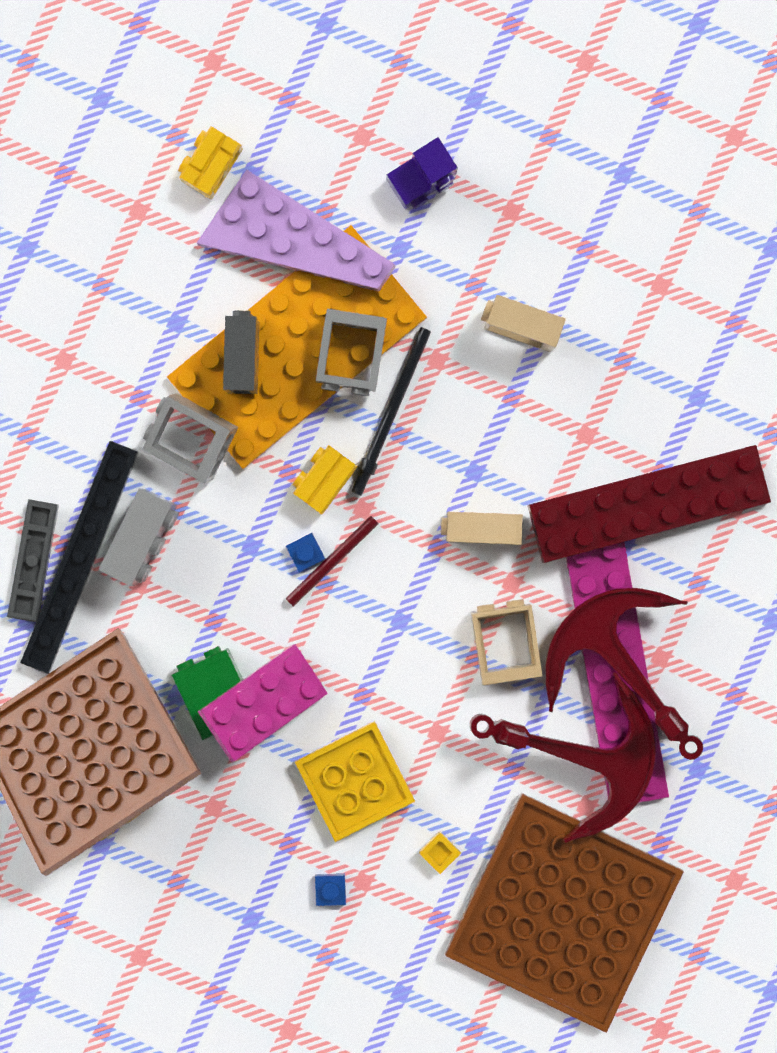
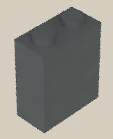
(241, 353)

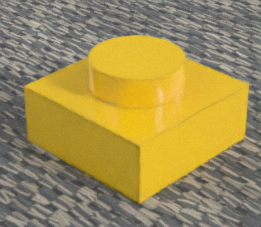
(439, 852)

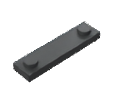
(33, 560)

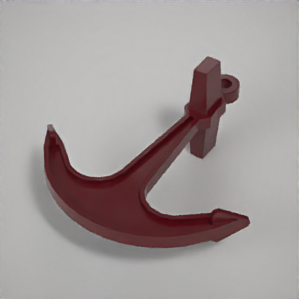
(595, 628)
(625, 766)

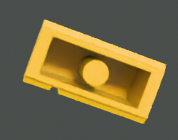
(210, 162)
(324, 479)

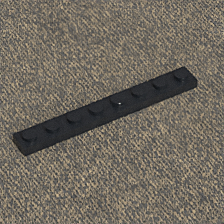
(79, 557)

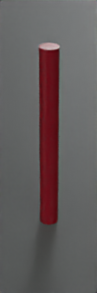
(332, 560)

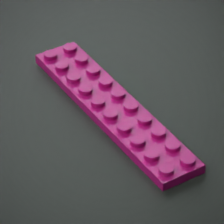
(589, 576)

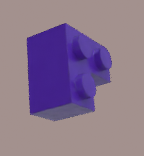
(423, 174)

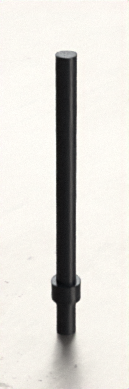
(368, 464)

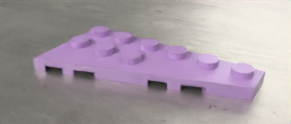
(279, 231)

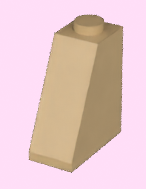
(482, 527)

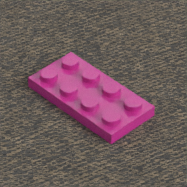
(262, 702)

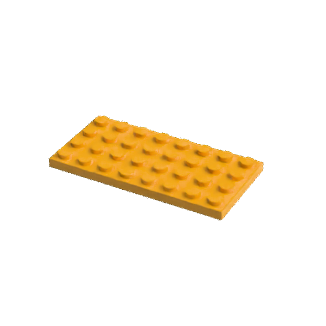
(289, 355)

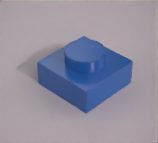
(305, 552)
(330, 889)

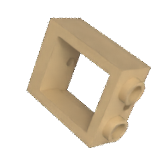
(523, 323)
(514, 672)

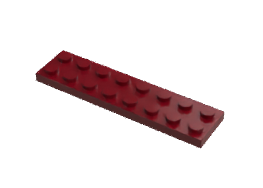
(648, 503)

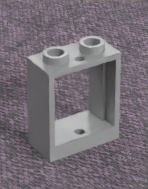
(358, 321)
(221, 441)

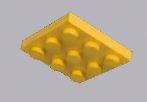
(354, 781)

